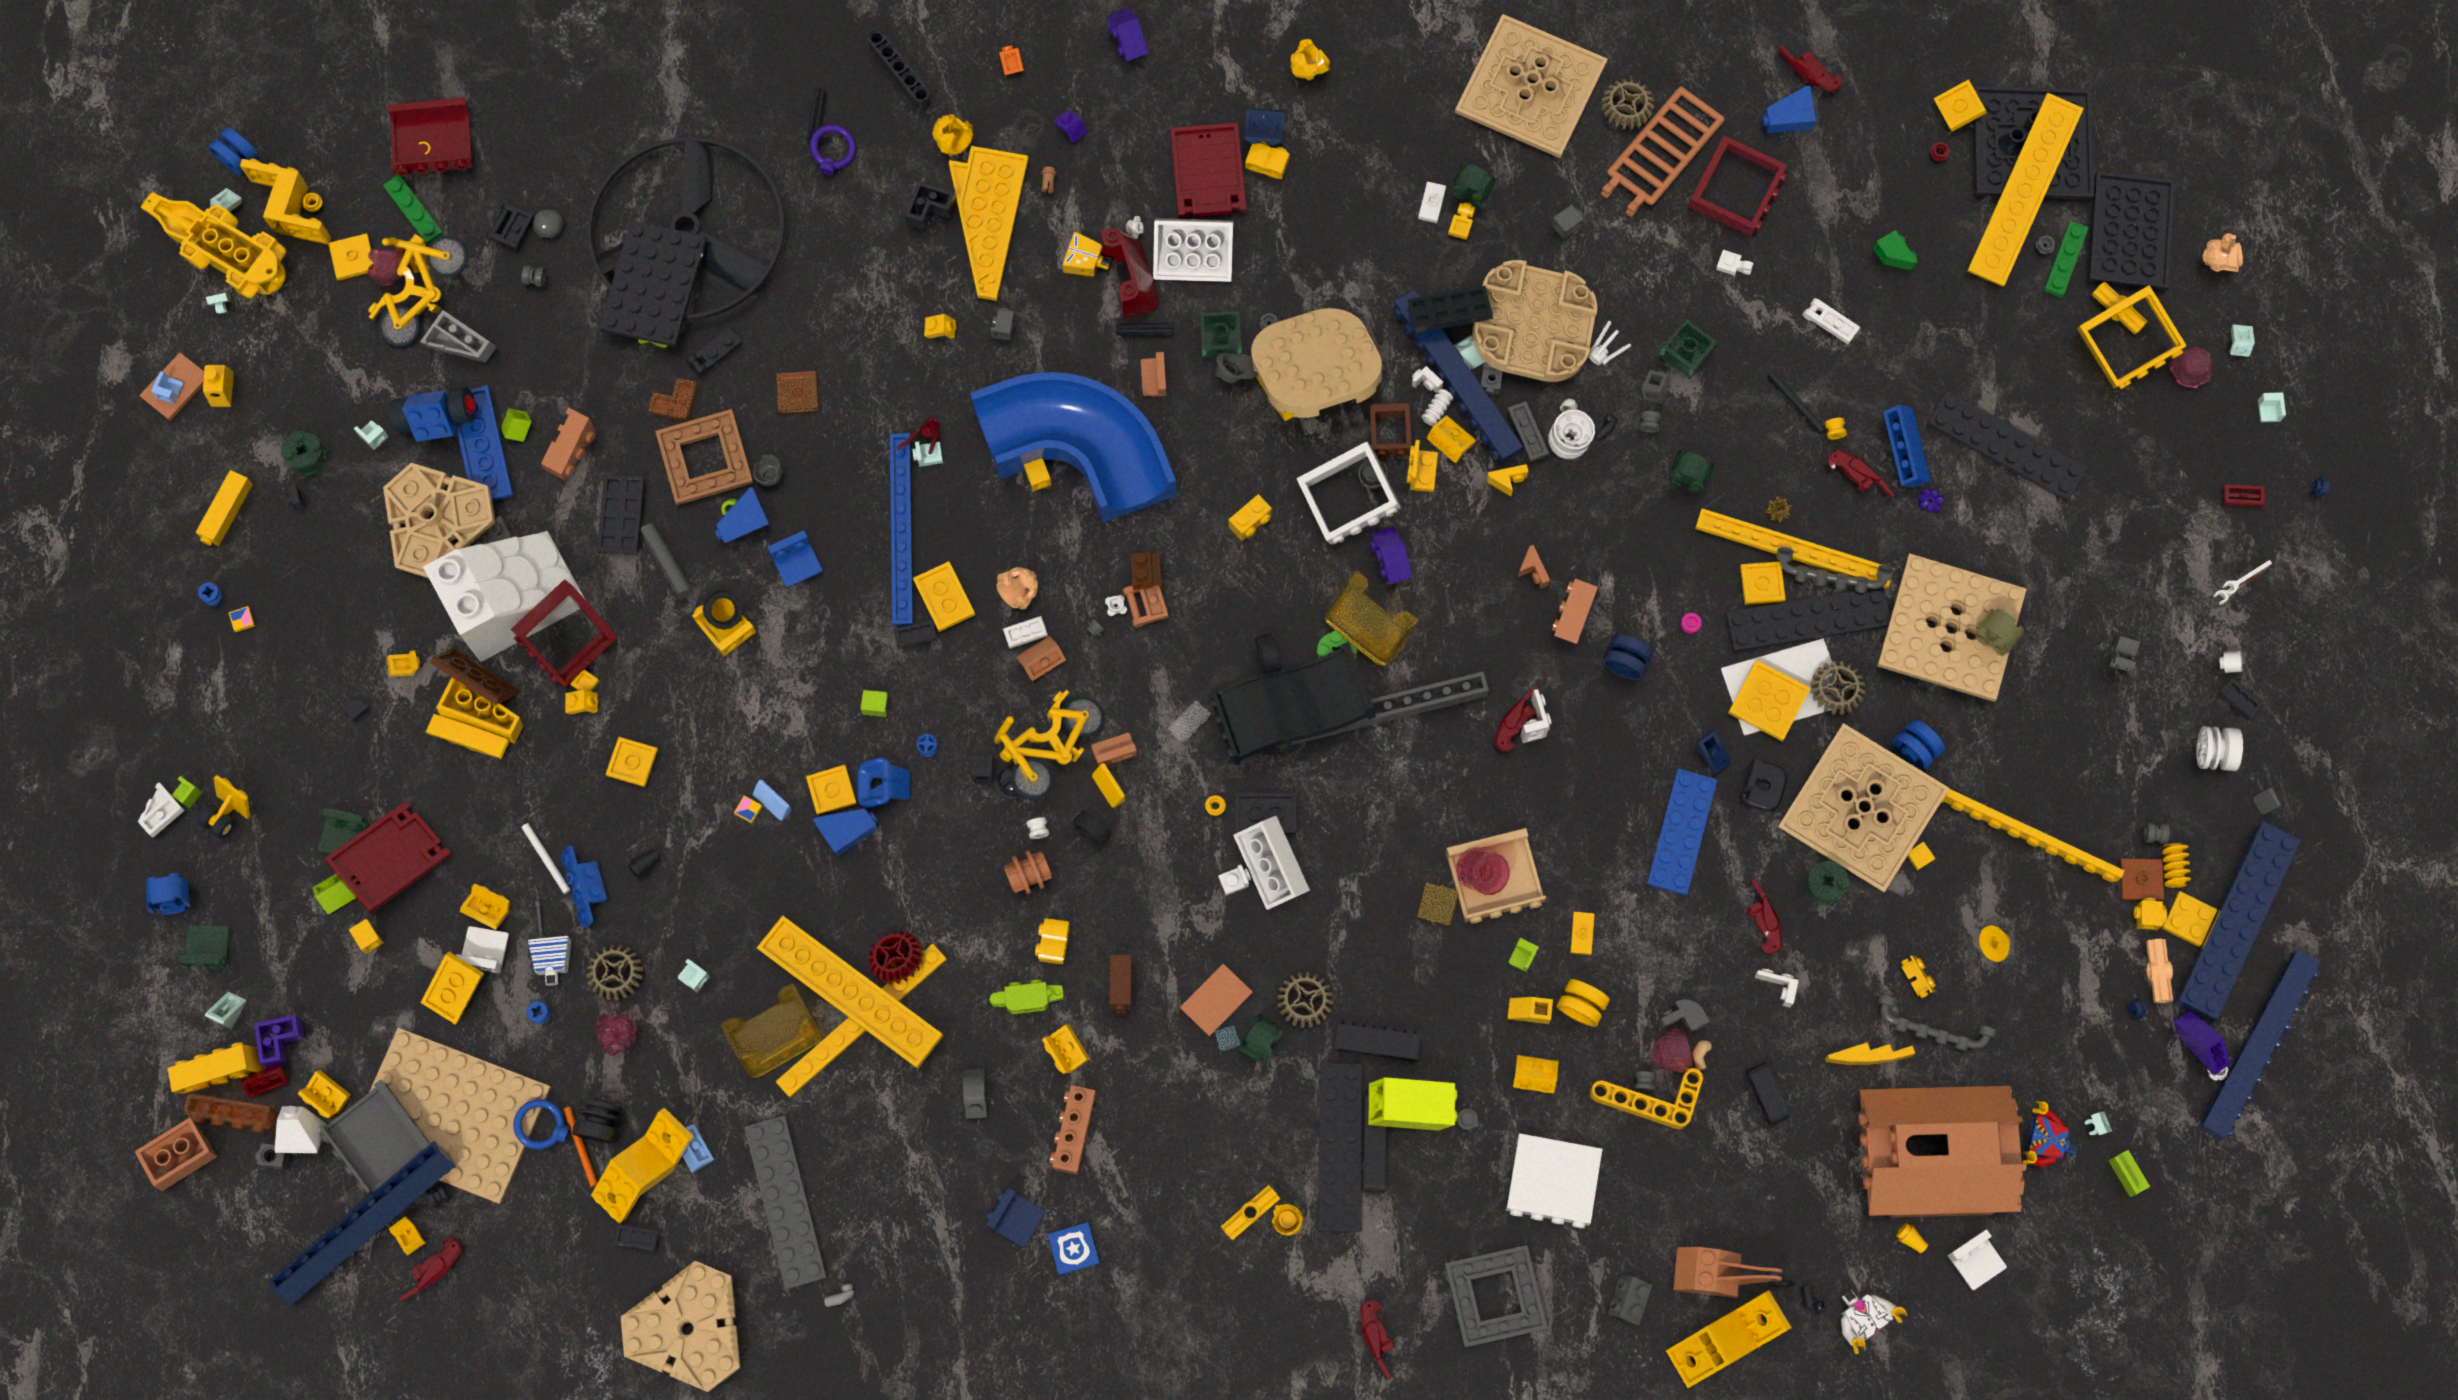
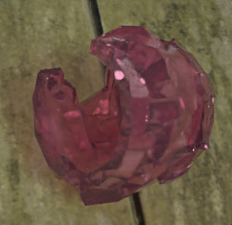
(385, 266)
(2192, 367)
(614, 1032)
(1672, 1052)

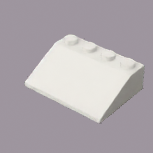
(1193, 249)

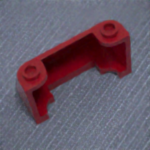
(1138, 294)

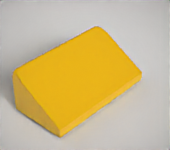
(1108, 786)

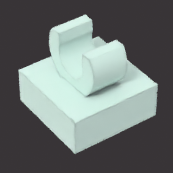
(219, 302)
(2101, 1124)

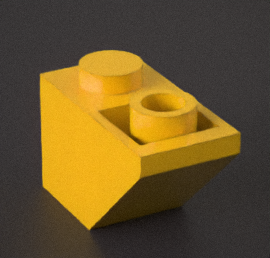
(1530, 1009)

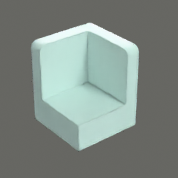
(2271, 407)
(372, 434)
(693, 976)

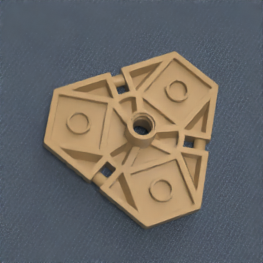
(459, 513)
(655, 1329)

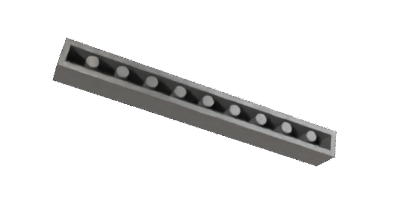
(1419, 701)

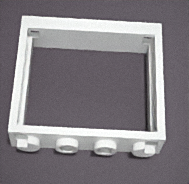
(1332, 467)

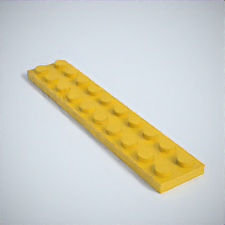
(2025, 189)
(850, 992)

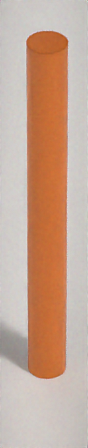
(581, 1149)

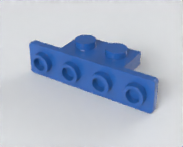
(585, 885)

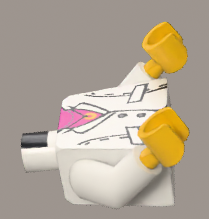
(1866, 1317)

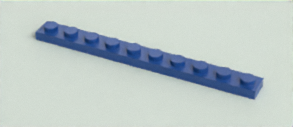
(901, 531)

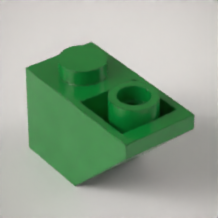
(1894, 251)

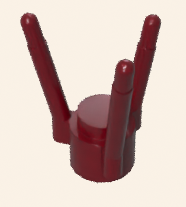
(927, 429)

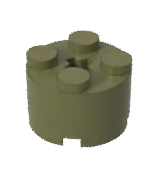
(1999, 631)

